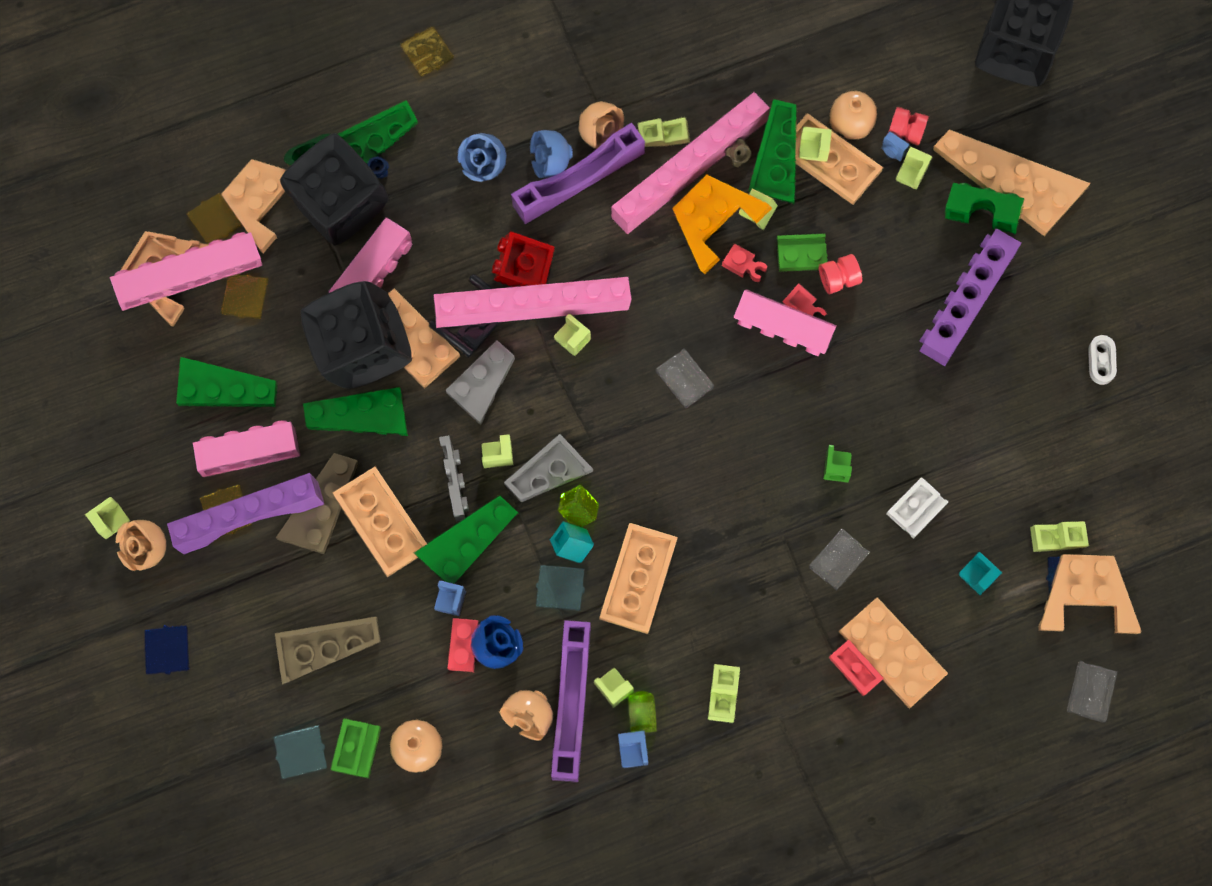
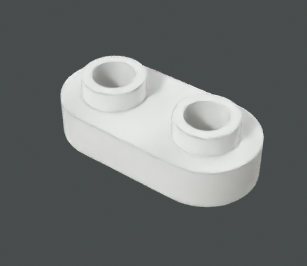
(1102, 361)

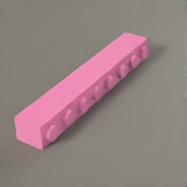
(689, 163)
(532, 302)

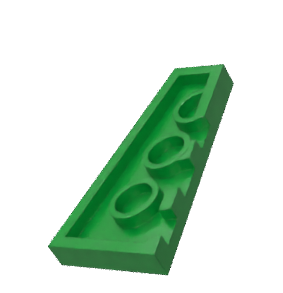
(380, 132)
(777, 154)
(217, 386)
(359, 413)
(462, 544)

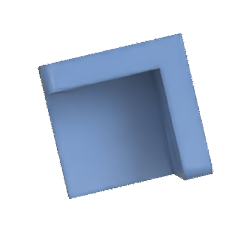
(450, 598)
(633, 749)

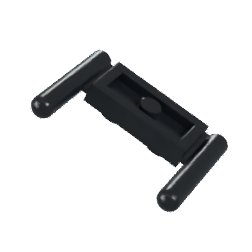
(469, 336)

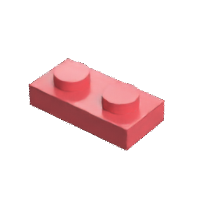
(460, 650)
(856, 668)

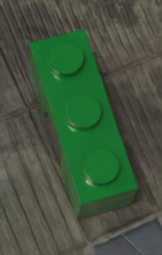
(967, 199)

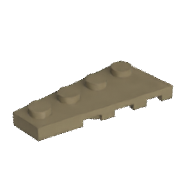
(315, 526)
(319, 646)

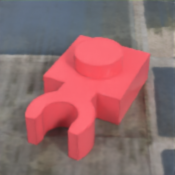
(741, 261)
(803, 301)

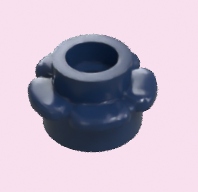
(379, 162)

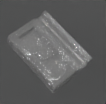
(684, 378)
(839, 559)
(1092, 691)

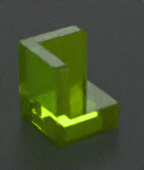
(578, 506)

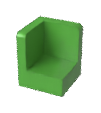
(837, 465)

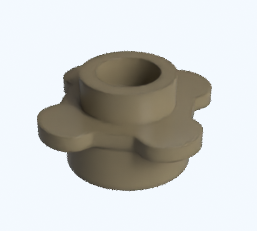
(745, 153)

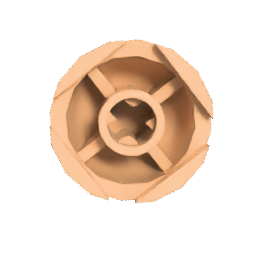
(853, 115)
(599, 123)
(140, 544)
(529, 712)
(416, 746)

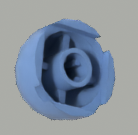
(551, 153)
(482, 157)

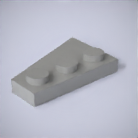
(480, 382)
(548, 469)
(456, 480)

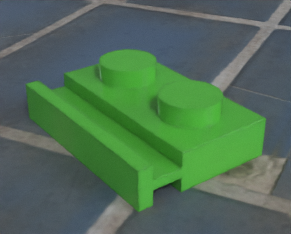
(801, 252)
(356, 748)

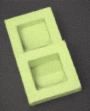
(664, 133)
(1059, 537)
(723, 693)

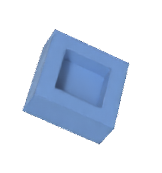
(894, 146)

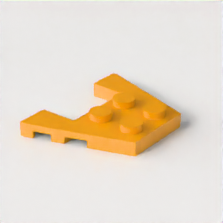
(707, 209)

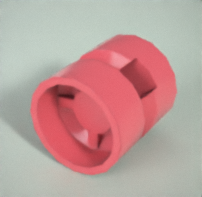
(908, 126)
(842, 273)

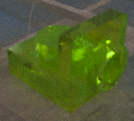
(642, 712)

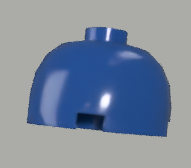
(496, 643)

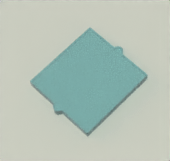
(560, 587)
(300, 752)

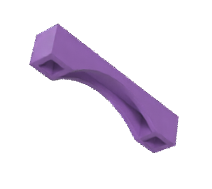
(547, 193)
(281, 499)
(571, 701)

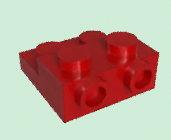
(522, 261)

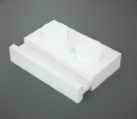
(917, 507)

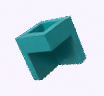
(571, 542)
(979, 573)

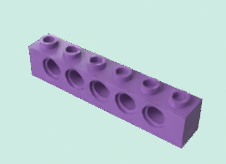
(941, 348)

